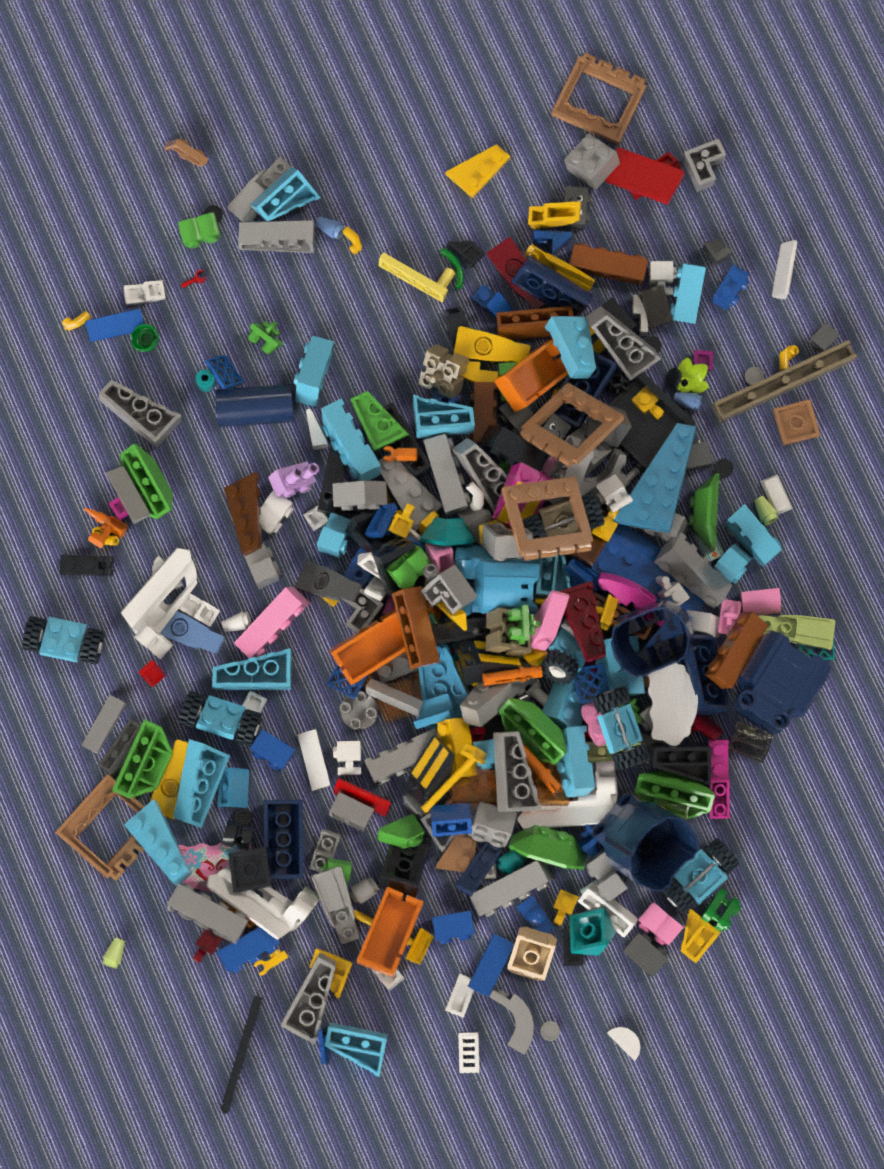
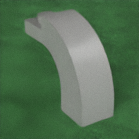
(614, 466)
(524, 1025)

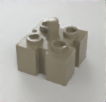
(443, 371)
(498, 639)

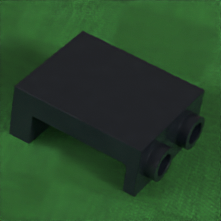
(357, 528)
(386, 557)

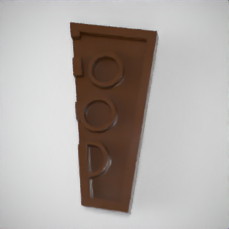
(245, 512)

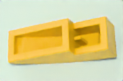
(554, 214)
(474, 374)

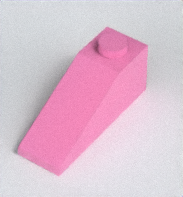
(550, 617)

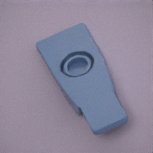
(192, 633)

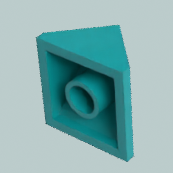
(447, 532)
(590, 932)

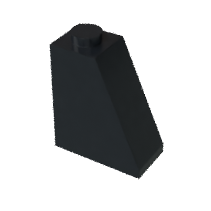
(454, 318)

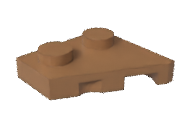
(186, 152)
(458, 854)

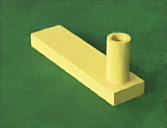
(435, 290)

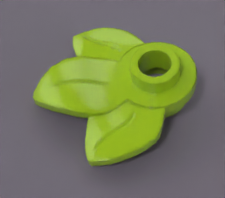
(694, 375)

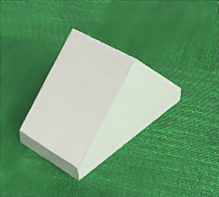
(705, 623)

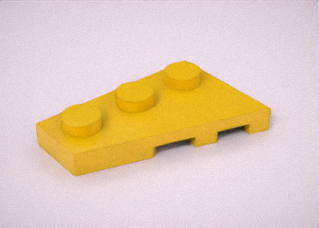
(478, 170)

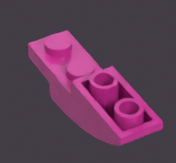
(628, 591)
(719, 779)

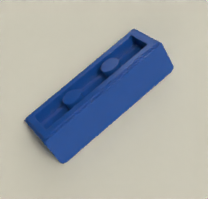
(114, 325)
(491, 965)

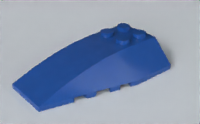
(633, 558)

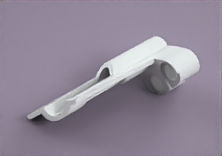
(148, 612)
(583, 809)
(272, 912)

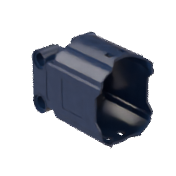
(650, 659)
(778, 683)
(665, 839)

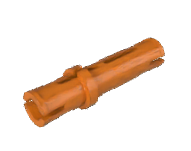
(520, 674)
(543, 774)

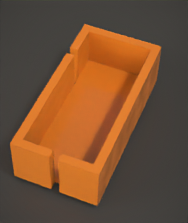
(531, 376)
(369, 648)
(390, 932)

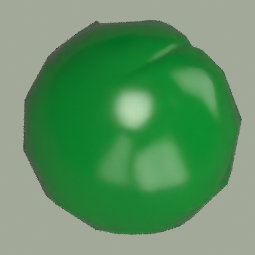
(144, 338)

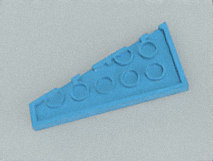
(660, 487)
(442, 679)

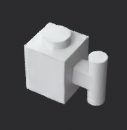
(662, 274)
(613, 493)
(674, 589)
(348, 752)

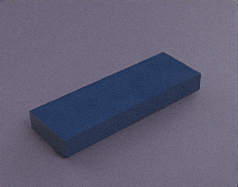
(478, 869)

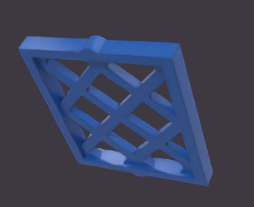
(227, 364)
(586, 691)
(352, 695)
(323, 1050)

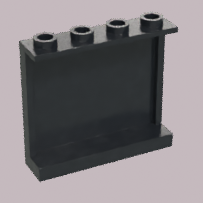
(647, 432)

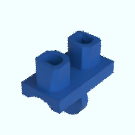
(588, 842)

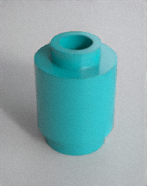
(205, 386)
(511, 862)

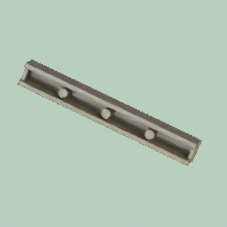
(784, 381)

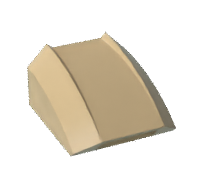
(532, 954)

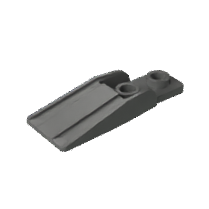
(326, 583)

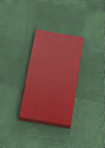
(645, 176)

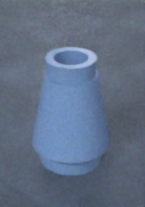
(330, 227)
(688, 400)

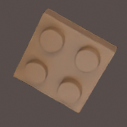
(796, 422)

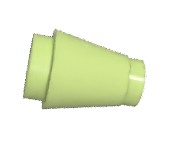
(765, 511)
(114, 953)

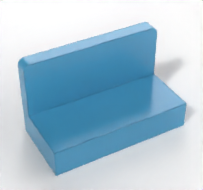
(435, 710)
(233, 788)

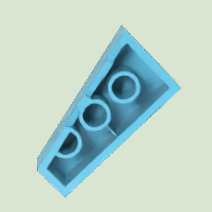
(349, 442)
(256, 673)
(199, 782)
(157, 839)

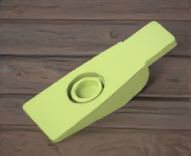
(803, 629)

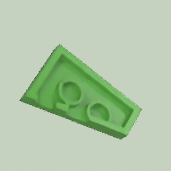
(377, 422)

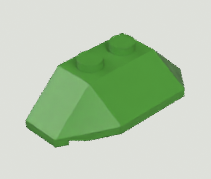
(148, 480)
(705, 512)
(535, 729)
(145, 762)
(675, 792)
(549, 847)

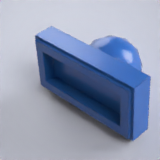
(381, 521)
(581, 574)
(535, 915)

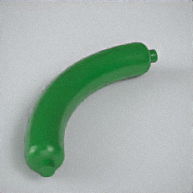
(457, 266)

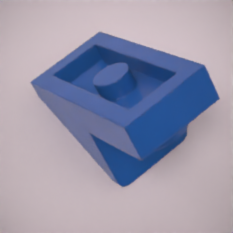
(557, 239)
(490, 301)

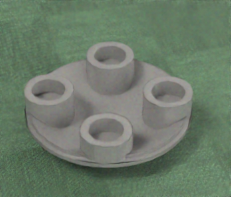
(359, 712)

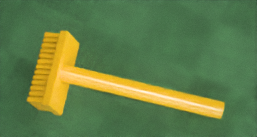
(606, 612)
(474, 755)
(418, 946)

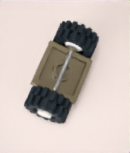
(560, 520)

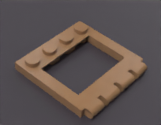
(596, 124)
(559, 448)
(548, 490)
(85, 815)

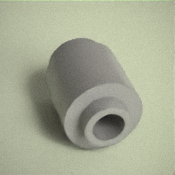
(363, 890)

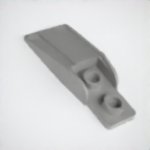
(257, 185)
(336, 902)

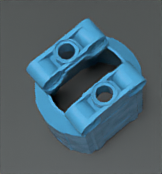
(495, 582)

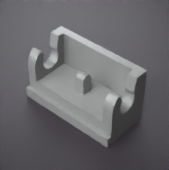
(351, 812)

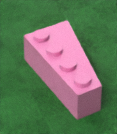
(271, 622)

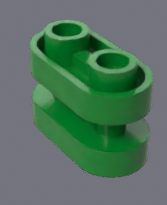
(732, 908)

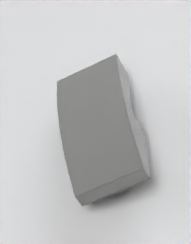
(325, 849)

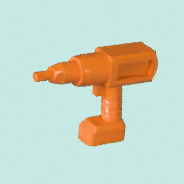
(109, 525)

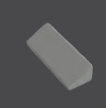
(128, 494)
(394, 697)
(104, 724)

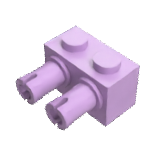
(293, 479)

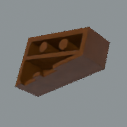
(485, 408)

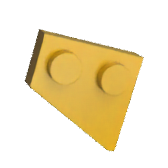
(697, 937)

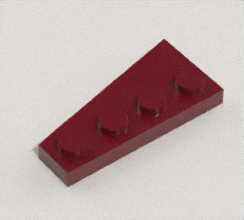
(584, 620)

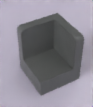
(717, 252)
(823, 338)

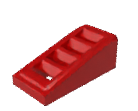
(152, 673)

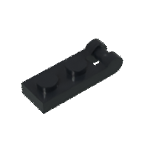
(86, 565)

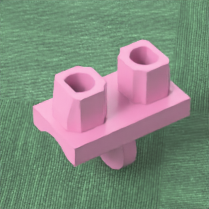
(728, 614)

